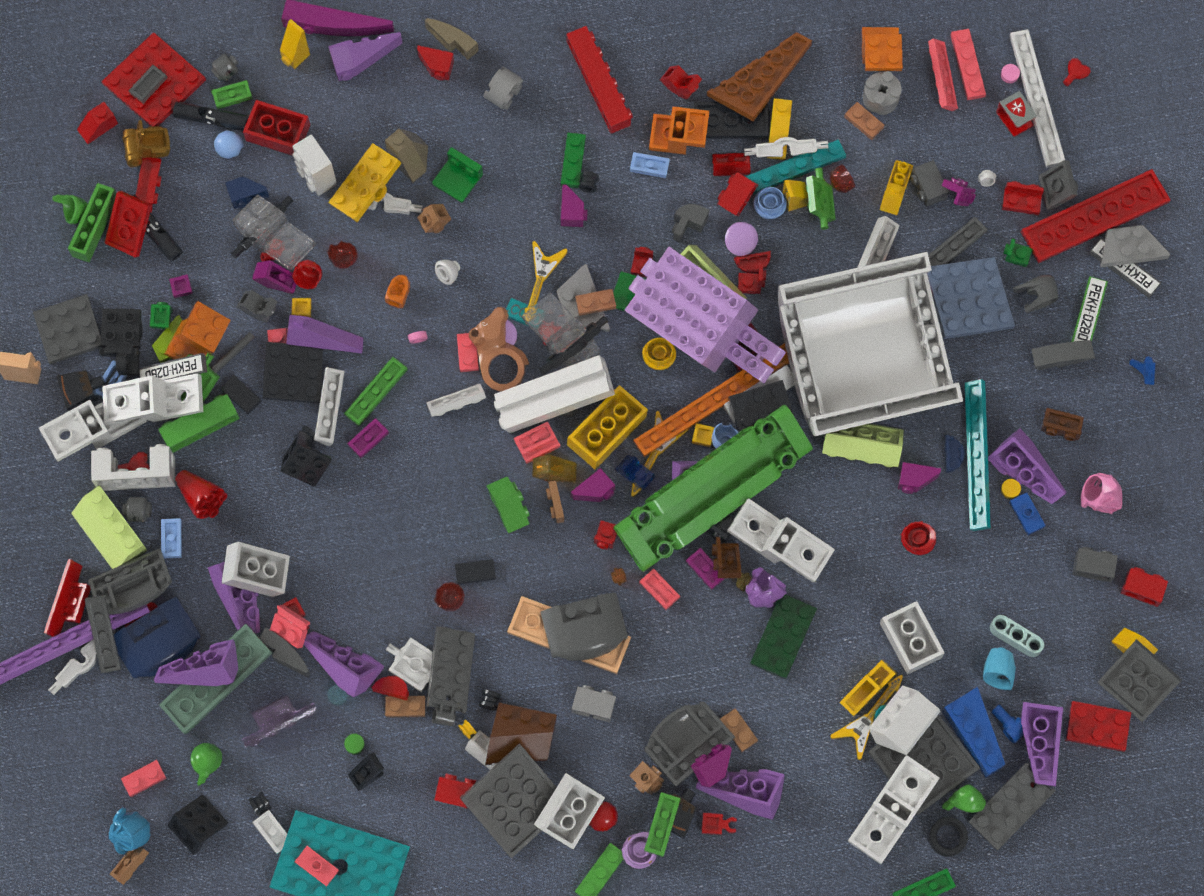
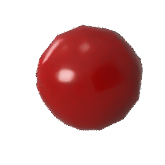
(307, 274)
(605, 817)

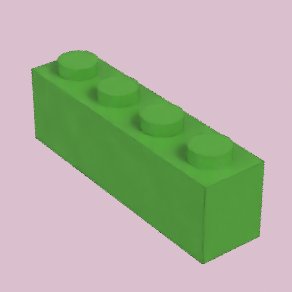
(92, 223)
(196, 426)

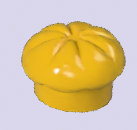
(659, 354)

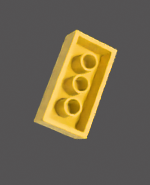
(607, 427)

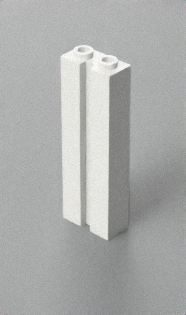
(554, 394)

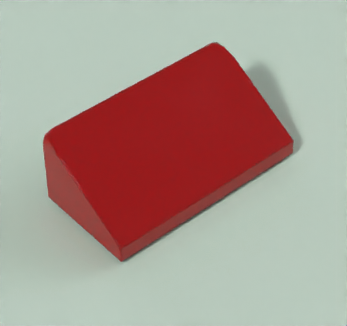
(730, 164)

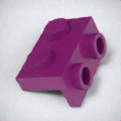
(965, 193)

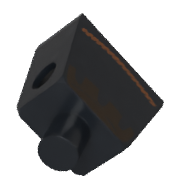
(79, 388)
(684, 813)

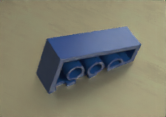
(973, 727)

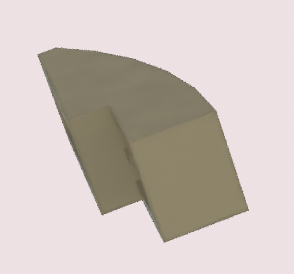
(452, 37)

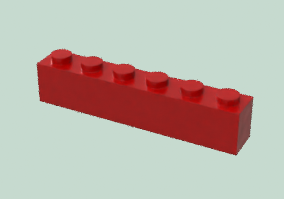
(598, 79)

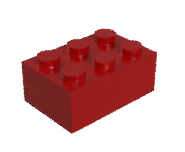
(275, 127)

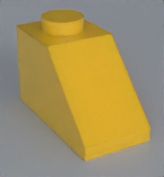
(795, 194)
(1126, 639)

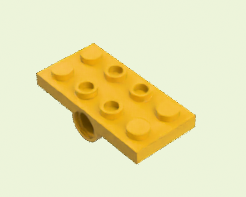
(365, 183)

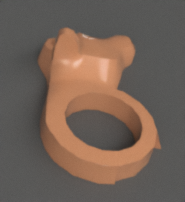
(490, 342)

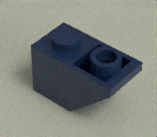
(244, 190)

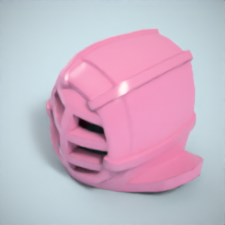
(1104, 498)

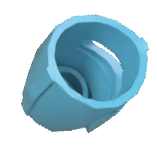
(999, 663)

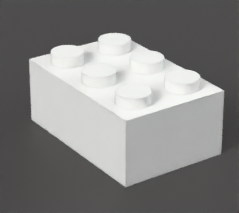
(314, 165)
(255, 569)
(912, 637)
(569, 811)

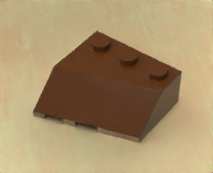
(521, 726)

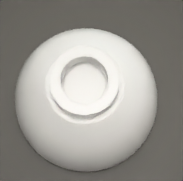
(447, 271)

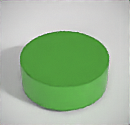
(354, 744)

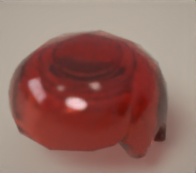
(841, 179)
(342, 255)
(449, 597)

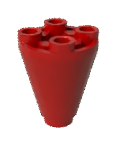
(200, 494)

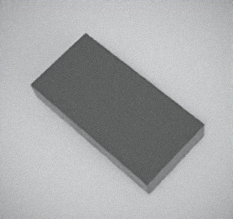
(147, 84)

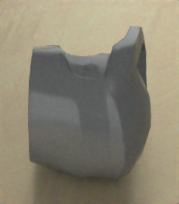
(1042, 286)

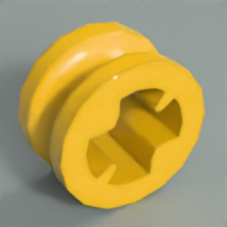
(467, 729)

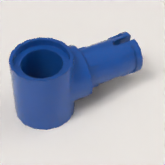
(1011, 725)

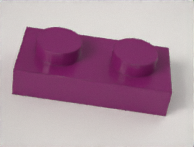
(368, 438)
(703, 567)

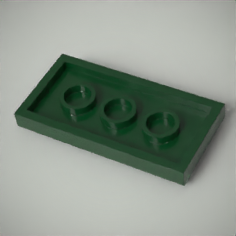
(783, 636)

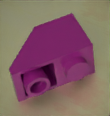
(713, 766)

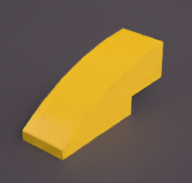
(868, 687)

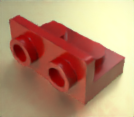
(1022, 198)

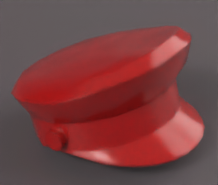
(918, 538)

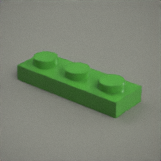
(662, 824)
(600, 872)

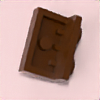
(1062, 424)
(727, 559)

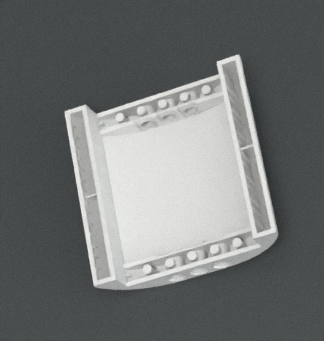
(866, 344)

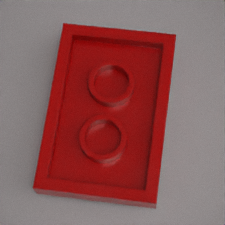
(128, 224)
(1098, 726)

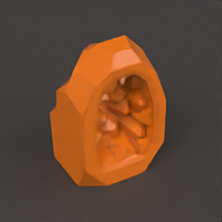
(398, 291)

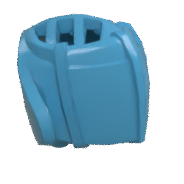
(128, 831)

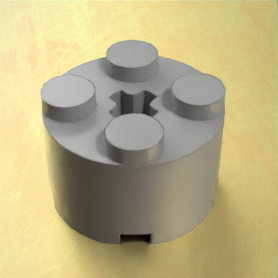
(503, 87)
(882, 93)

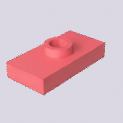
(659, 589)
(316, 866)

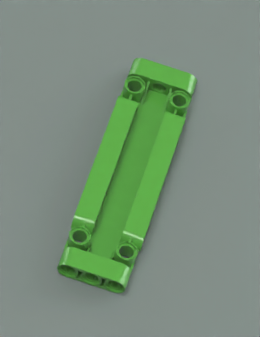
(713, 488)

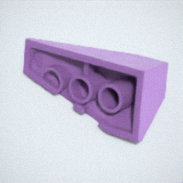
(238, 602)

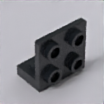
(304, 462)
(196, 823)

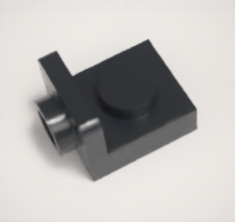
(720, 529)

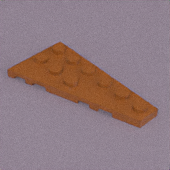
(758, 81)

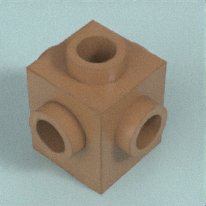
(434, 218)
(647, 778)

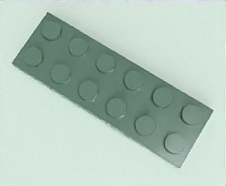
(191, 703)

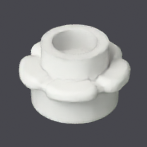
(987, 178)

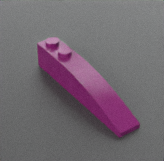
(333, 21)

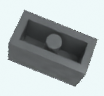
(929, 183)
(1095, 564)

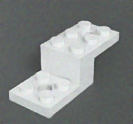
(152, 399)
(85, 427)
(780, 540)
(893, 809)

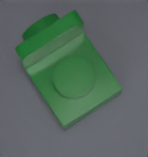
(1017, 253)
(160, 315)

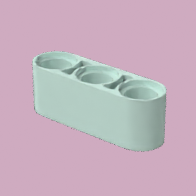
(1026, 636)

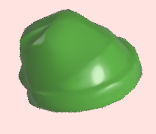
(72, 207)
(205, 760)
(966, 799)

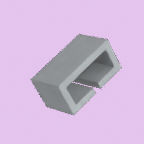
(594, 703)

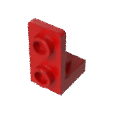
(752, 283)

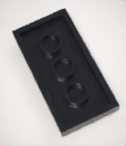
(729, 124)

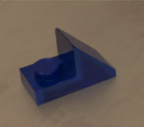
(635, 472)

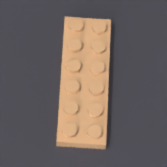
(529, 626)

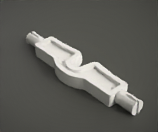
(775, 149)
(397, 205)
(75, 668)

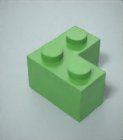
(508, 503)

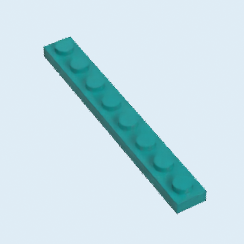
(977, 455)

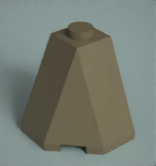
(409, 151)

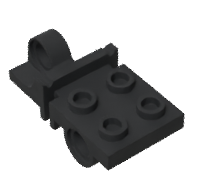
(121, 338)

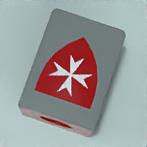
(1016, 113)

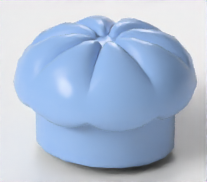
(770, 203)

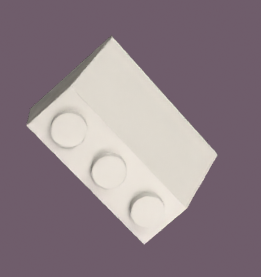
(903, 720)

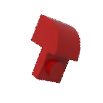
(680, 82)

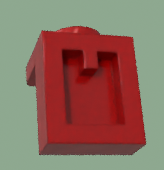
(641, 256)
(605, 535)

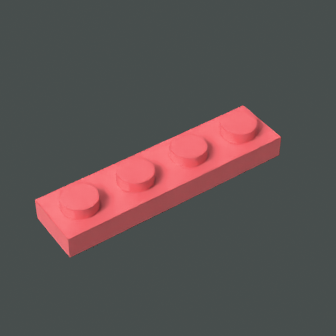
(968, 64)
(943, 75)

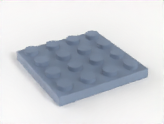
(969, 298)

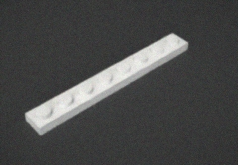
(1037, 97)

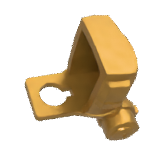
(145, 143)

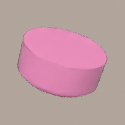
(1010, 73)
(417, 337)

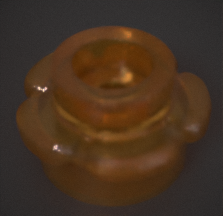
(619, 576)

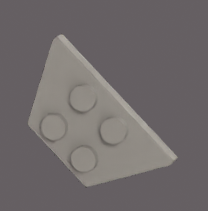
(1131, 246)
(576, 285)

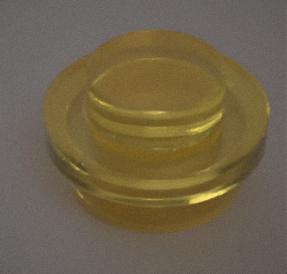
(743, 581)

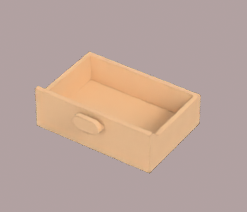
(20, 367)

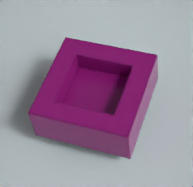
(181, 286)

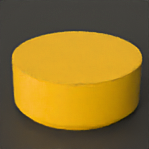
(1010, 488)

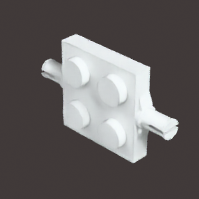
(412, 663)

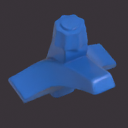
(1146, 368)

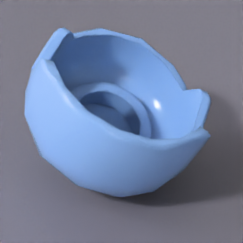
(228, 144)
(722, 434)

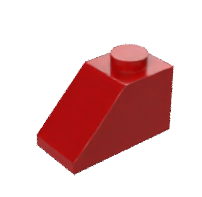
(437, 62)
(97, 122)

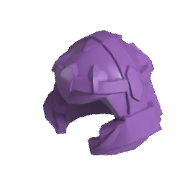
(764, 589)

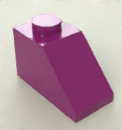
(572, 209)
(274, 277)
(915, 477)
(594, 488)

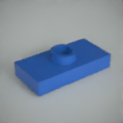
(1027, 514)

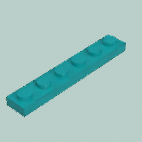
(797, 166)

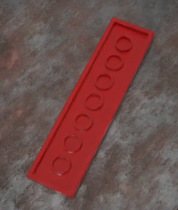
(1095, 216)

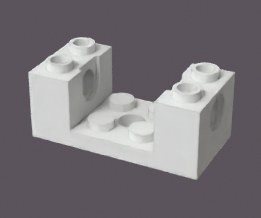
(109, 477)

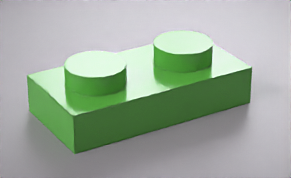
(232, 94)

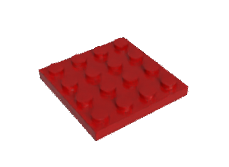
(180, 84)

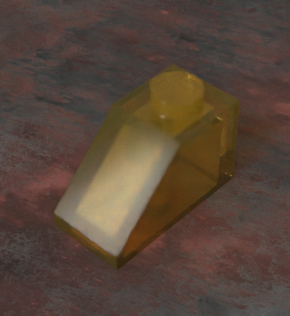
(554, 469)

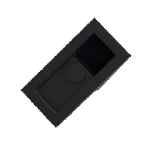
(366, 771)

